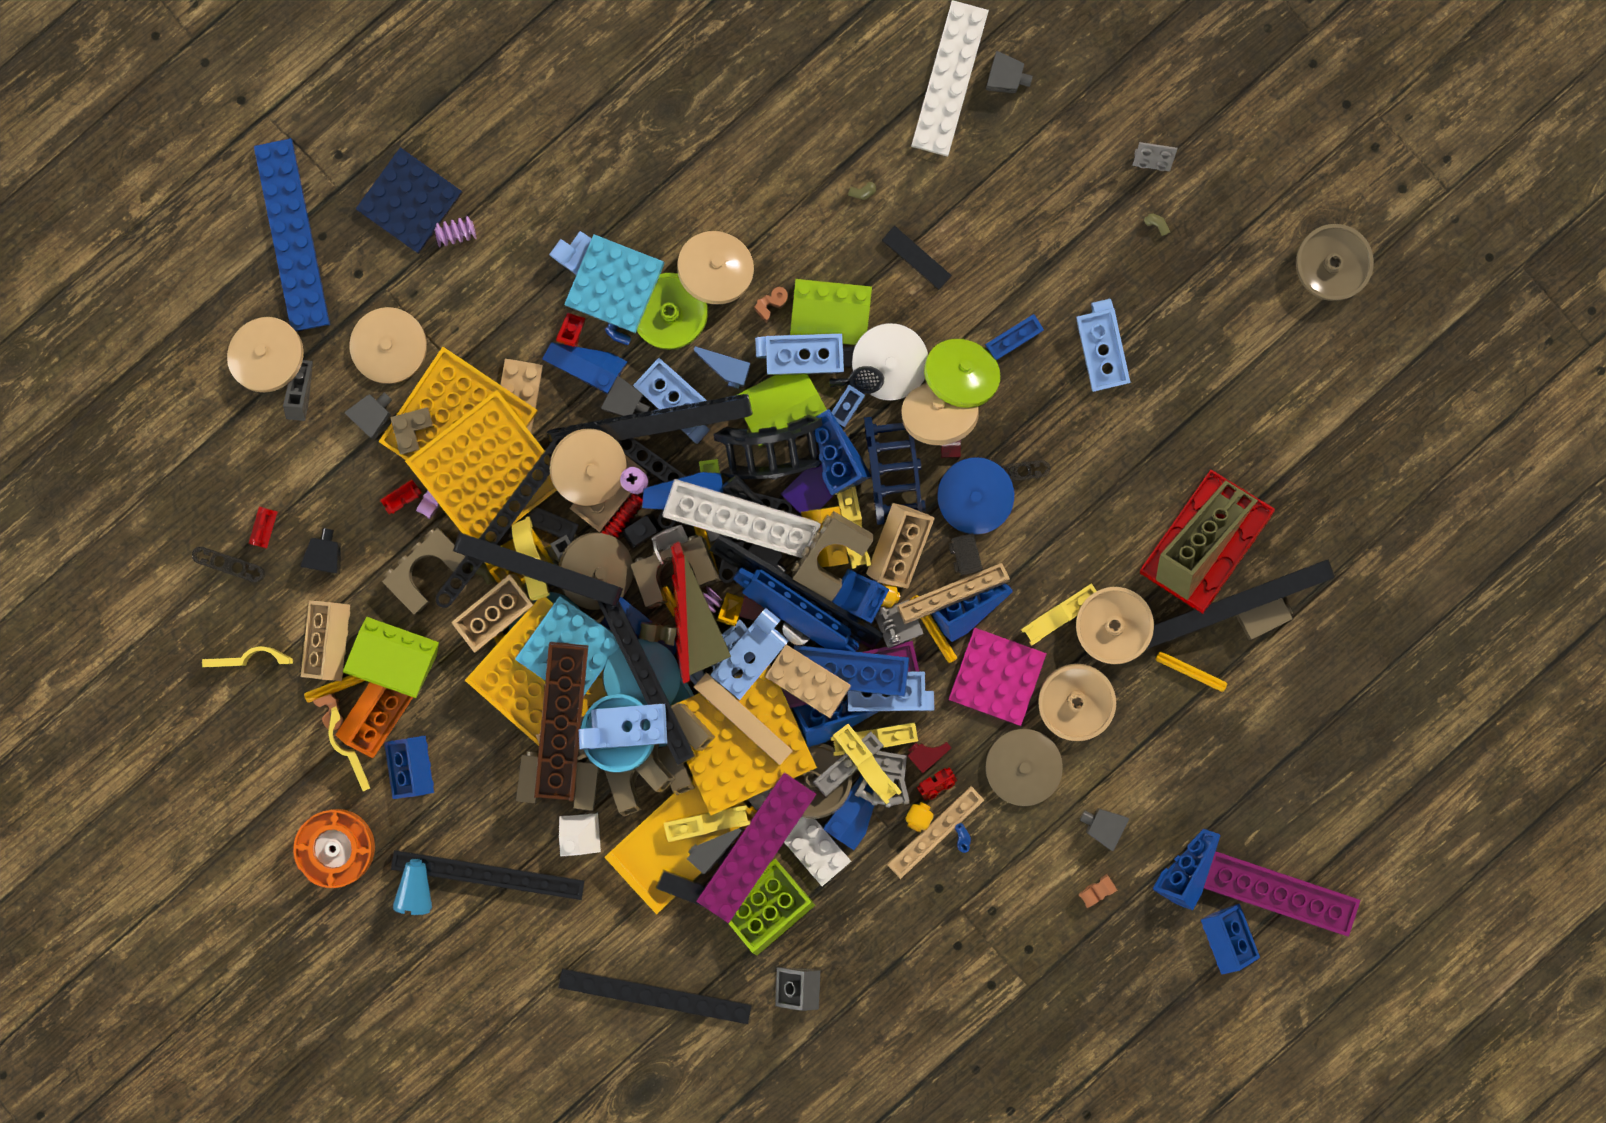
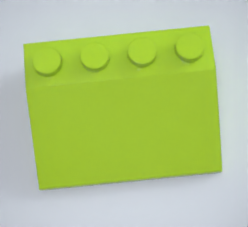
(830, 309)
(782, 401)
(391, 657)
(770, 908)

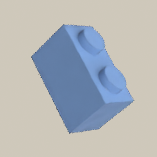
(847, 405)

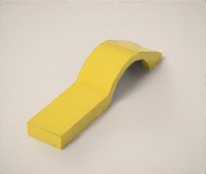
(850, 509)
(525, 544)
(1057, 616)
(281, 658)
(334, 718)
(887, 736)
(866, 763)
(705, 823)

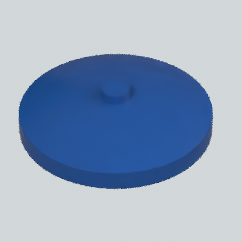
(975, 495)

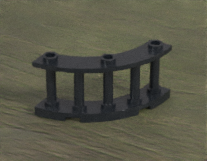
(768, 437)

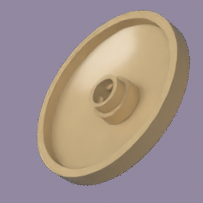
(715, 267)
(388, 345)
(265, 354)
(934, 420)
(587, 467)
(1115, 625)
(1077, 702)

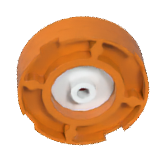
(315, 850)

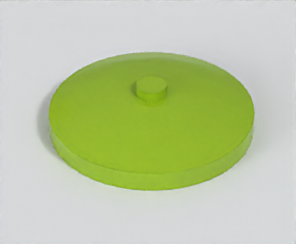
(672, 315)
(962, 373)

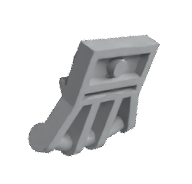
(894, 767)

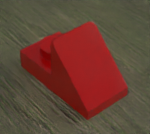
(571, 330)

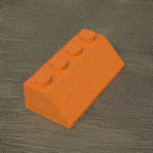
(372, 719)

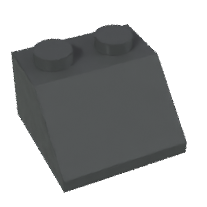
(797, 988)

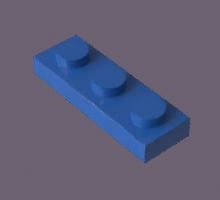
(1014, 337)

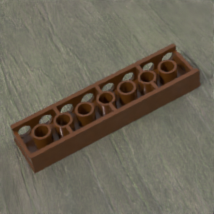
(561, 721)

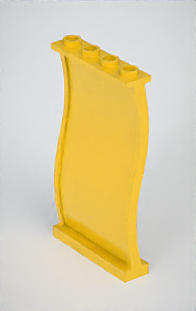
(647, 851)

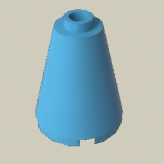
(413, 890)

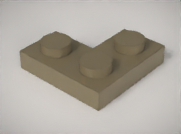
(405, 427)

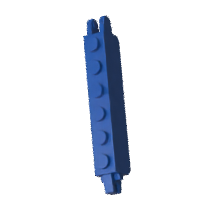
(795, 610)

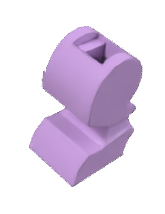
(428, 505)

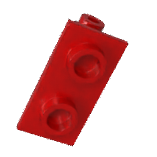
(400, 496)
(263, 527)
(931, 789)

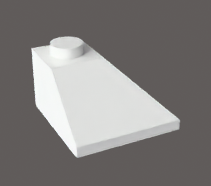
(579, 834)

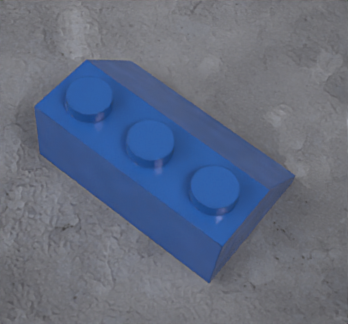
(409, 767)
(1230, 939)

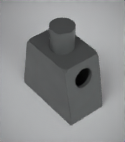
(1007, 74)
(624, 399)
(370, 414)
(1105, 826)

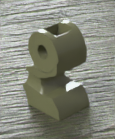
(655, 632)

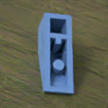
(728, 368)

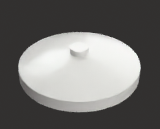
(897, 354)

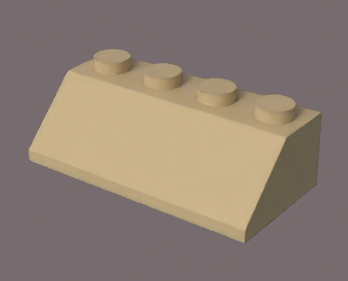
(900, 546)
(493, 612)
(325, 640)

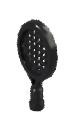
(851, 380)

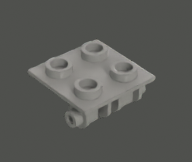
(1154, 156)
(893, 627)

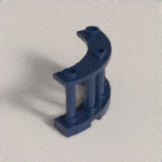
(877, 469)

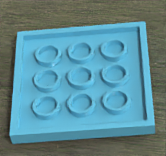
(614, 283)
(568, 625)

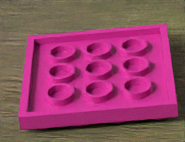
(997, 676)

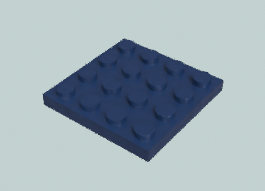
(409, 200)

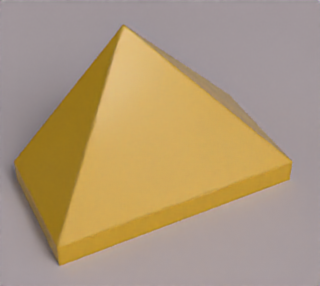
(730, 609)

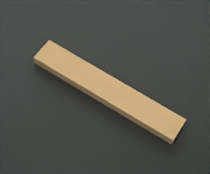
(953, 593)
(743, 719)
(936, 832)

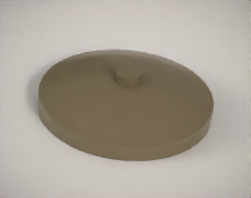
(1334, 262)
(600, 558)
(1023, 767)
(821, 805)

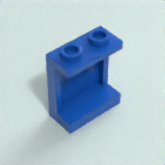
(860, 596)

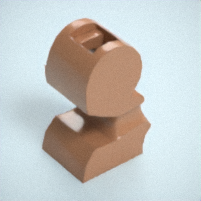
(777, 299)
(330, 701)
(1097, 892)

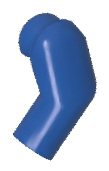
(617, 336)
(963, 838)

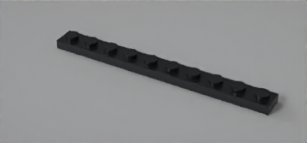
(744, 559)
(647, 679)
(493, 875)
(655, 996)

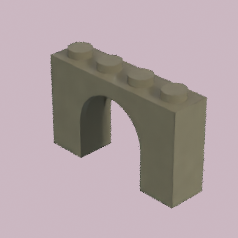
(835, 530)
(648, 570)
(401, 580)
(698, 736)
(586, 781)
(623, 783)

